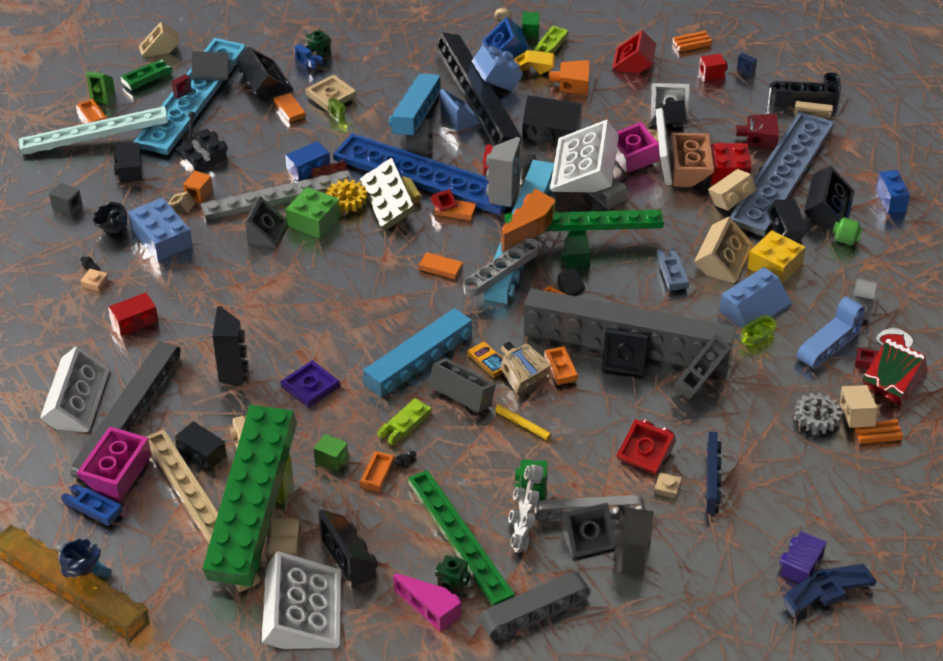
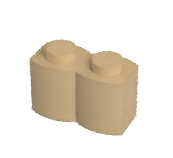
(283, 537)

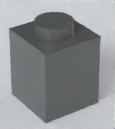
(65, 198)

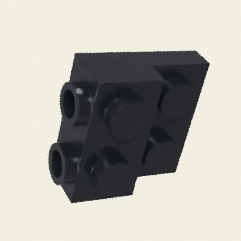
(203, 150)

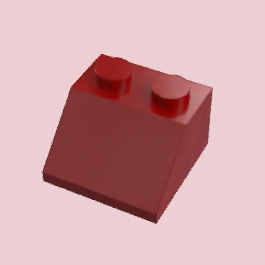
(635, 54)

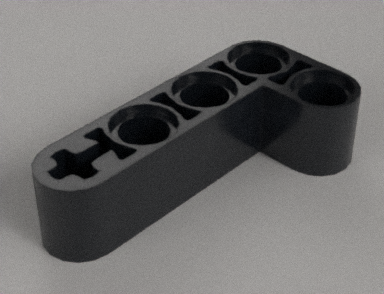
(787, 93)

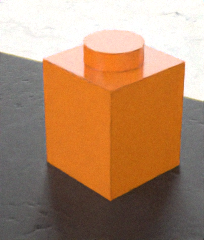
(199, 186)

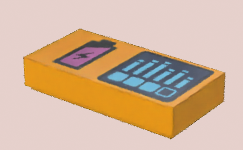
(487, 359)

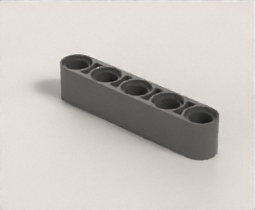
(534, 605)

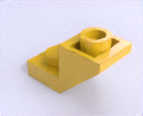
(540, 61)

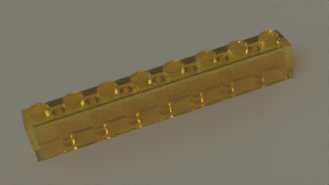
(85, 593)

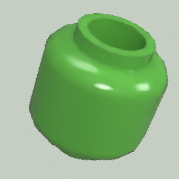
(847, 231)

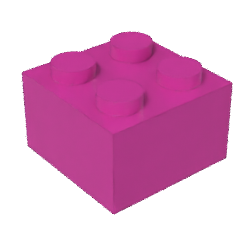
(636, 148)

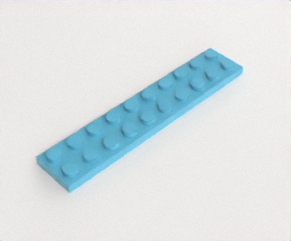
(165, 136)

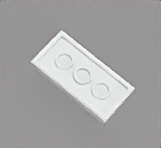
(664, 147)

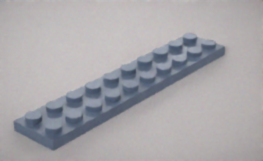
(782, 171)

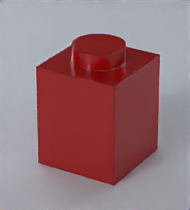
(712, 67)

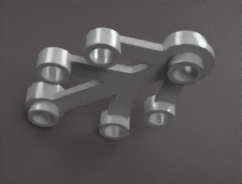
(522, 518)

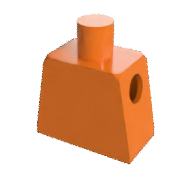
(572, 77)

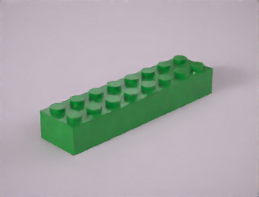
(250, 496)

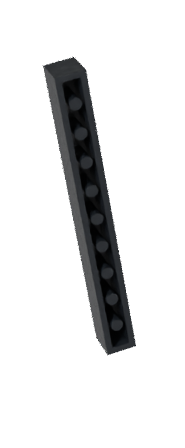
(475, 90)

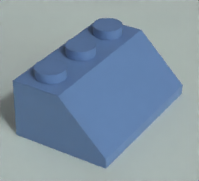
(754, 297)

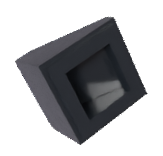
(570, 282)

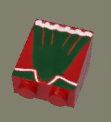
(895, 372)

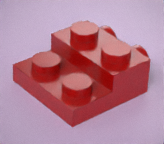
(646, 446)

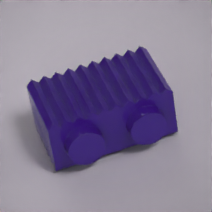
(803, 557)

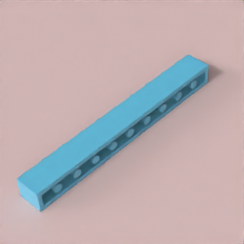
(538, 177)

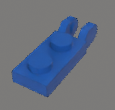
(92, 504)

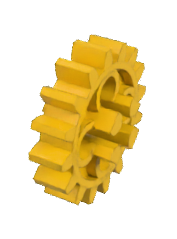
(349, 193)

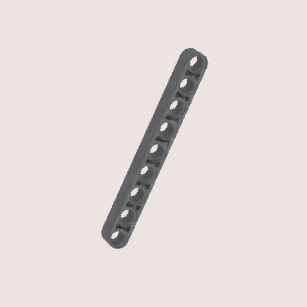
(135, 397)

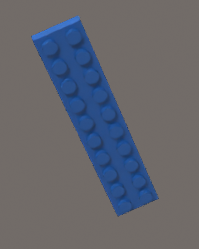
(423, 171)

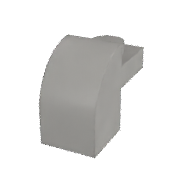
(865, 294)

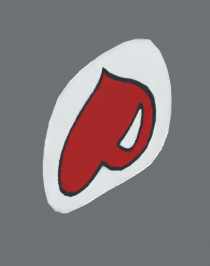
(895, 334)

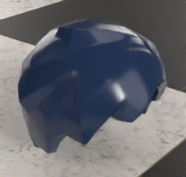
(78, 558)

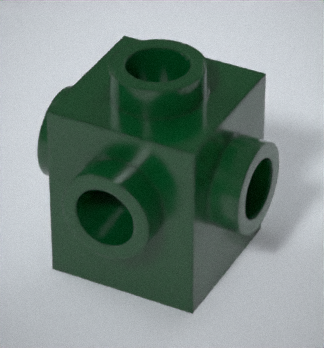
(319, 43)
(453, 574)

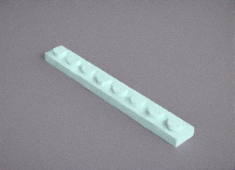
(93, 130)

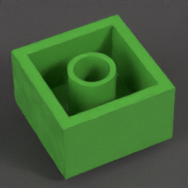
(313, 212)

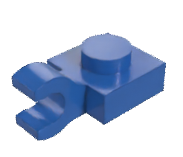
(305, 58)

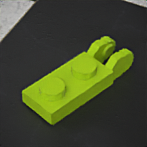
(552, 40)
(405, 421)

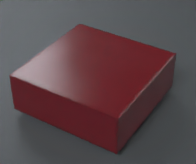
(865, 357)

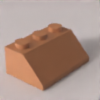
(690, 158)

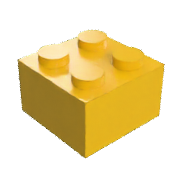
(777, 255)

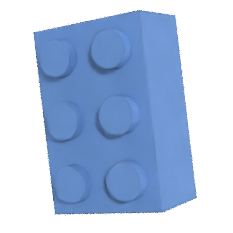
(160, 229)

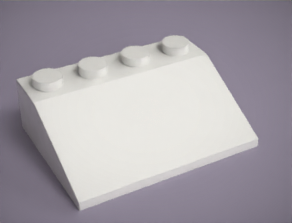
(585, 159)
(301, 604)

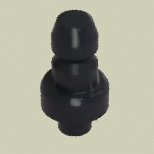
(87, 262)
(403, 459)

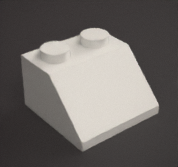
(665, 93)

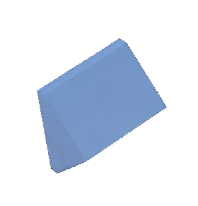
(457, 111)

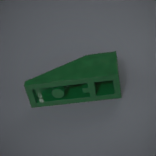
(576, 250)

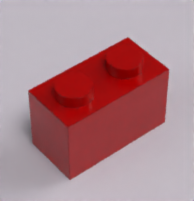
(133, 314)

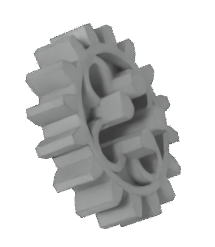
(829, 415)

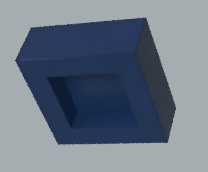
(746, 64)

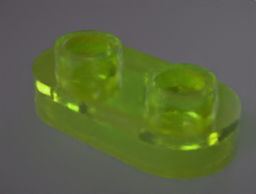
(754, 331)

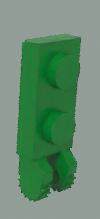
(146, 74)

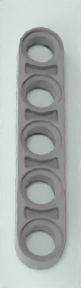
(498, 274)
(556, 506)

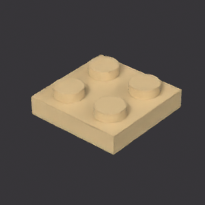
(330, 88)

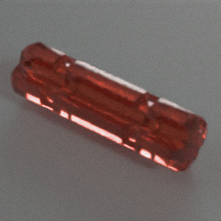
(329, 169)

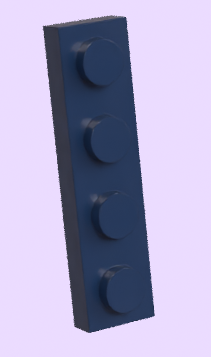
(713, 479)

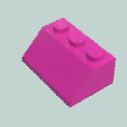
(115, 463)

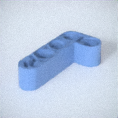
(834, 334)

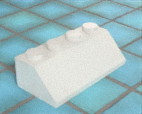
(75, 392)

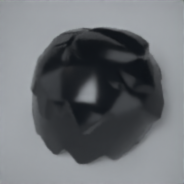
(111, 218)

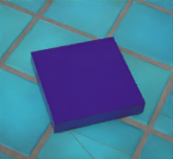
(310, 384)

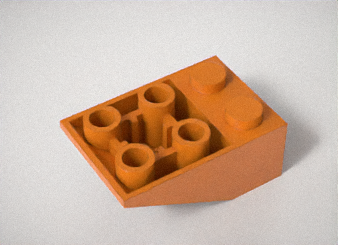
(529, 220)

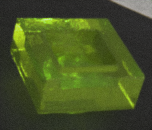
(336, 109)

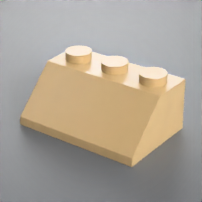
(724, 251)

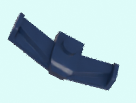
(827, 587)

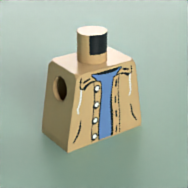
(523, 366)

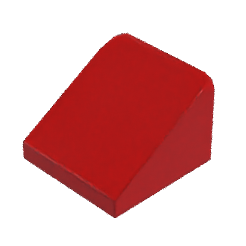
(444, 200)

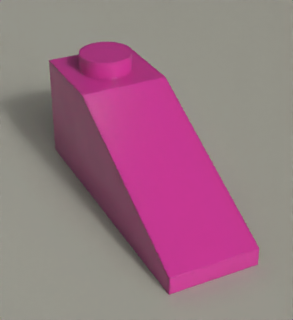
(431, 601)

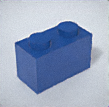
(303, 160)
(892, 191)

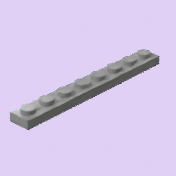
(274, 196)

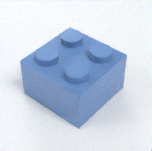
(497, 67)

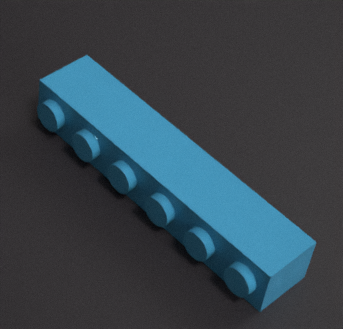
(415, 104)
(417, 352)

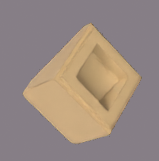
(182, 202)

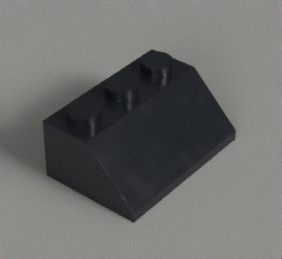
(263, 74)
(550, 118)
(828, 198)
(229, 347)
(346, 548)

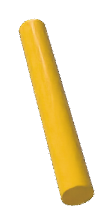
(523, 422)

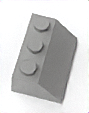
(503, 172)

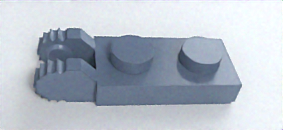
(673, 270)

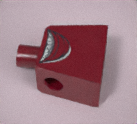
(760, 131)

